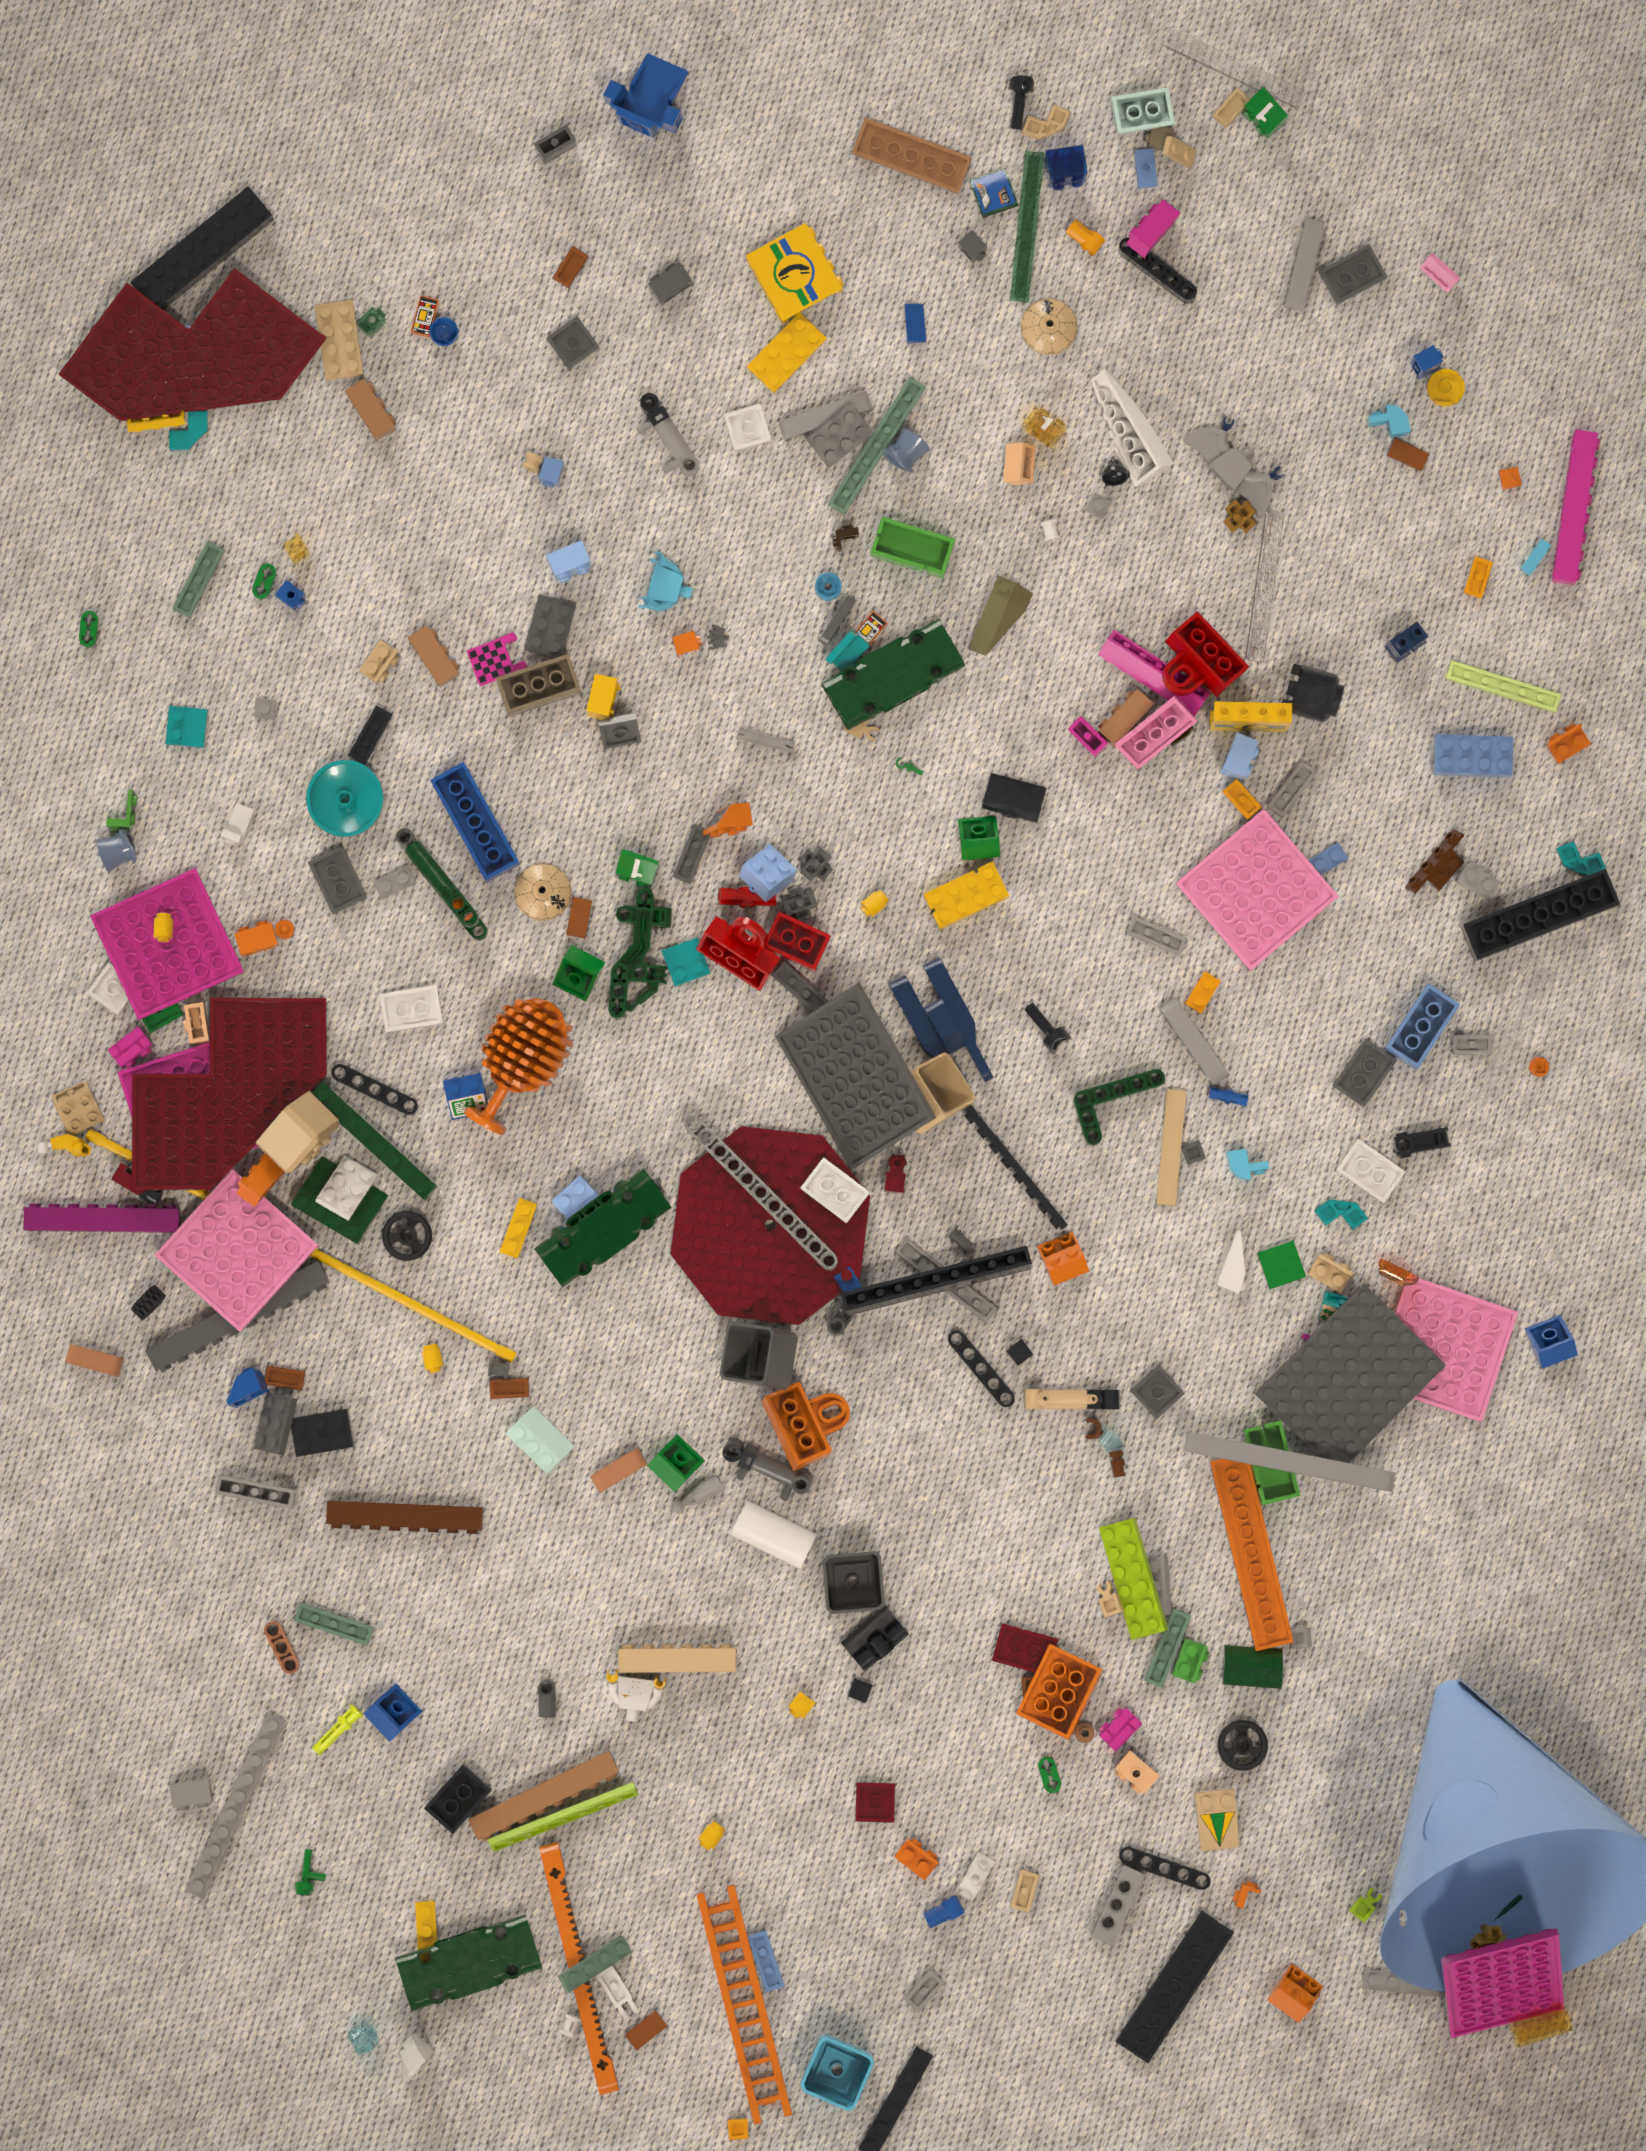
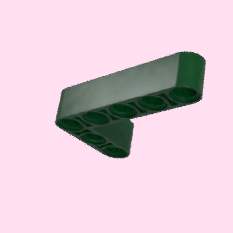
(1108, 1088)

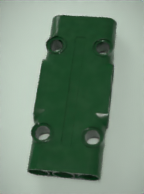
(893, 674)
(603, 1228)
(468, 1963)

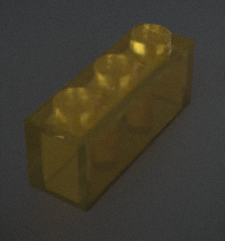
(1541, 2028)

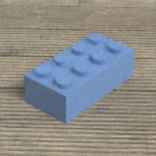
(1473, 756)
(1422, 1026)

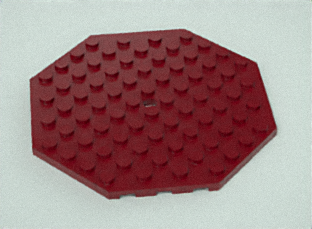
(724, 1237)

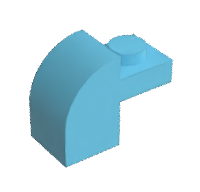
(1395, 419)
(1240, 1166)

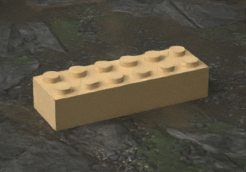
(676, 1659)

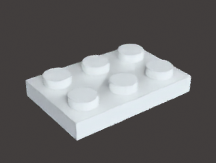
(411, 1008)
(1370, 1171)
(346, 1188)
(835, 1190)

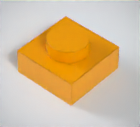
(738, 2128)

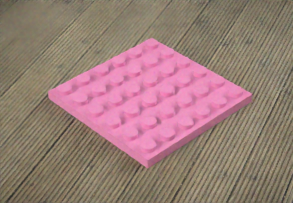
(1257, 889)
(236, 1252)
(1466, 1336)

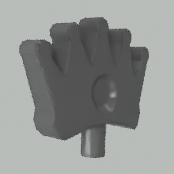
(718, 637)

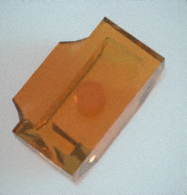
(1397, 1274)

